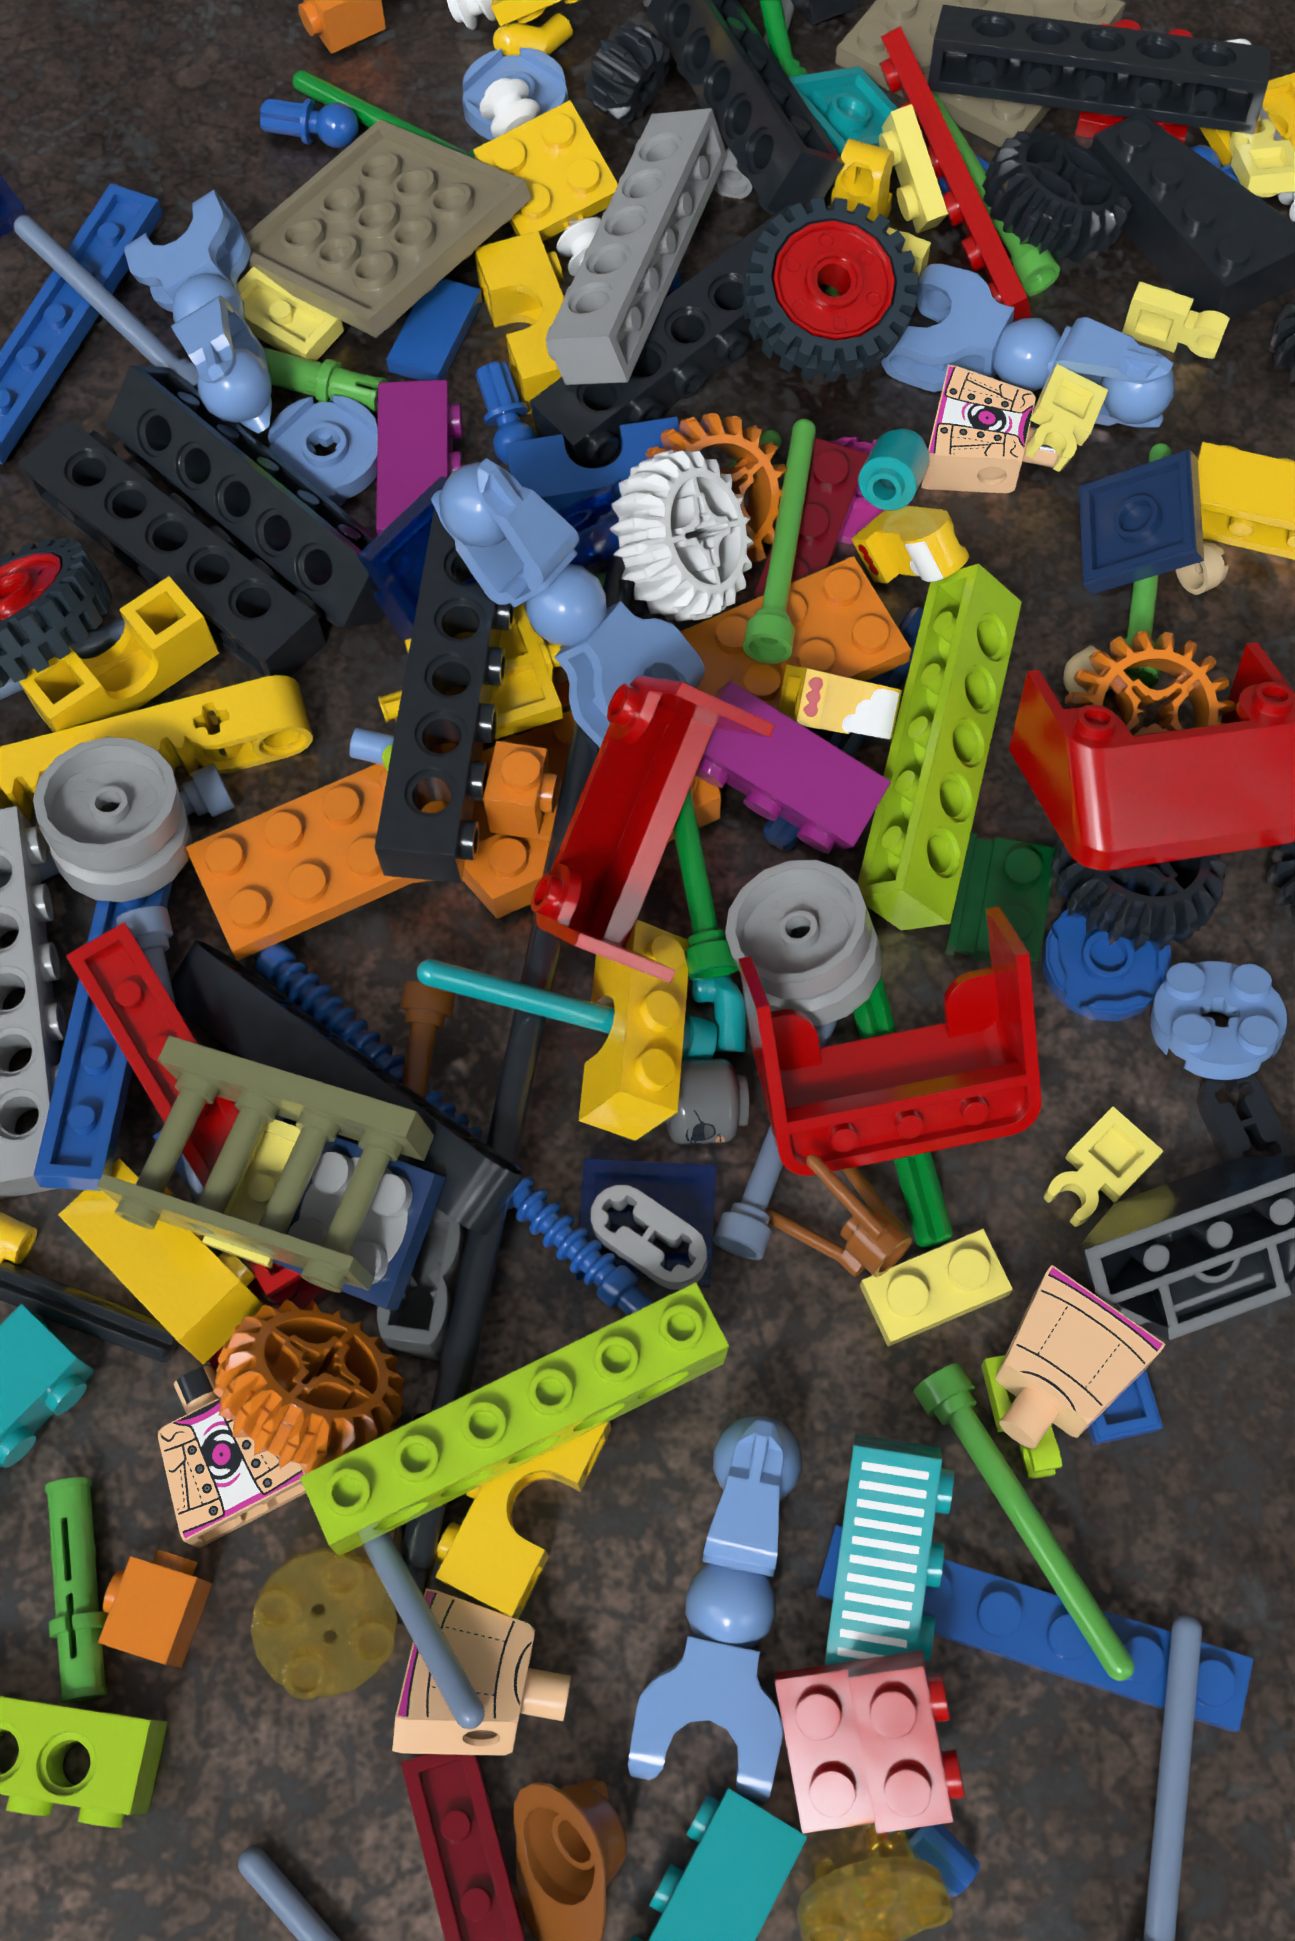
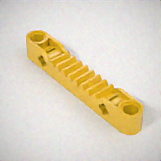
(251, 721)

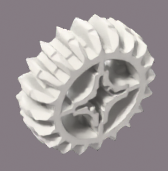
(682, 535)

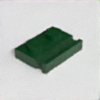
(1006, 876)

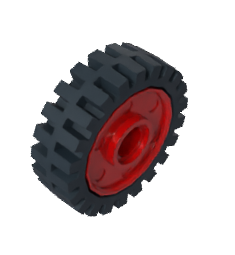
(839, 251)
(47, 604)

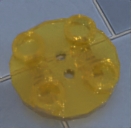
(292, 1638)
(875, 1898)

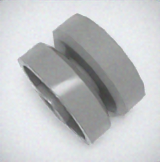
(113, 819)
(807, 939)

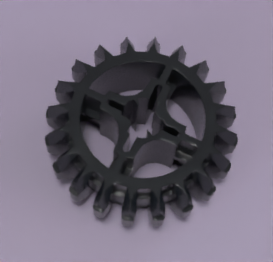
(1055, 195)
(1141, 900)

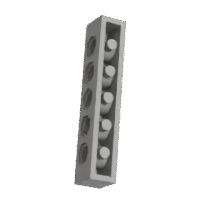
(637, 249)
(37, 1020)

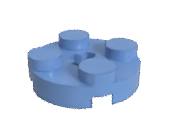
(534, 67)
(341, 421)
(1242, 994)

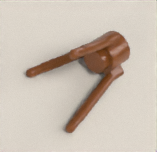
(872, 1234)

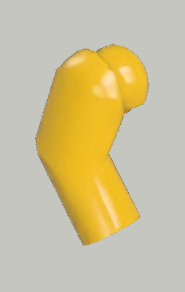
(545, 39)

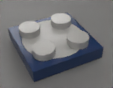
(392, 1226)

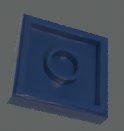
(1141, 522)

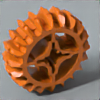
(750, 472)
(1189, 681)
(307, 1384)

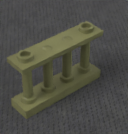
(259, 1096)

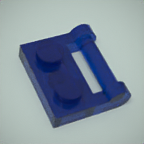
(680, 1188)

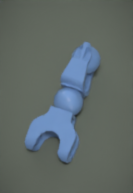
(199, 285)
(983, 338)
(523, 554)
(729, 1614)

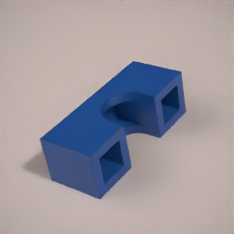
(548, 470)

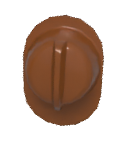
(566, 1858)

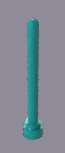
(699, 1033)

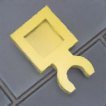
(1261, 163)
(1165, 319)
(1065, 414)
(1106, 1160)

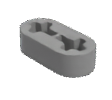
(658, 1224)

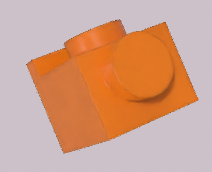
(521, 792)

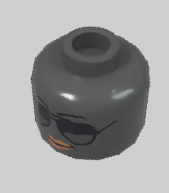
(710, 1103)

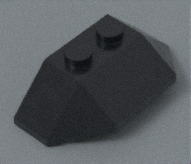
(1198, 1247)

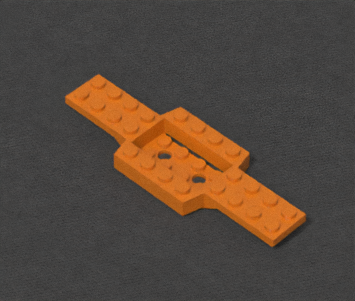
(319, 850)

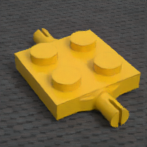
(528, 686)

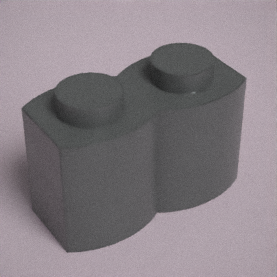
(426, 1306)

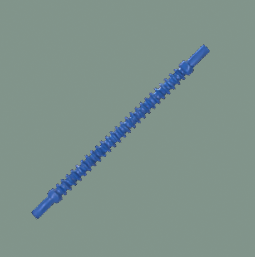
(615, 1284)

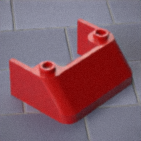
(1166, 792)
(629, 814)
(909, 1087)

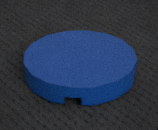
(1093, 975)

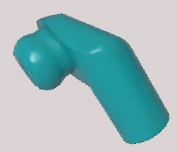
(728, 1011)

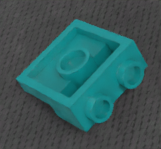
(845, 105)

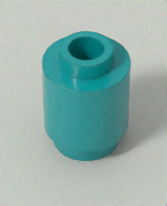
(894, 469)

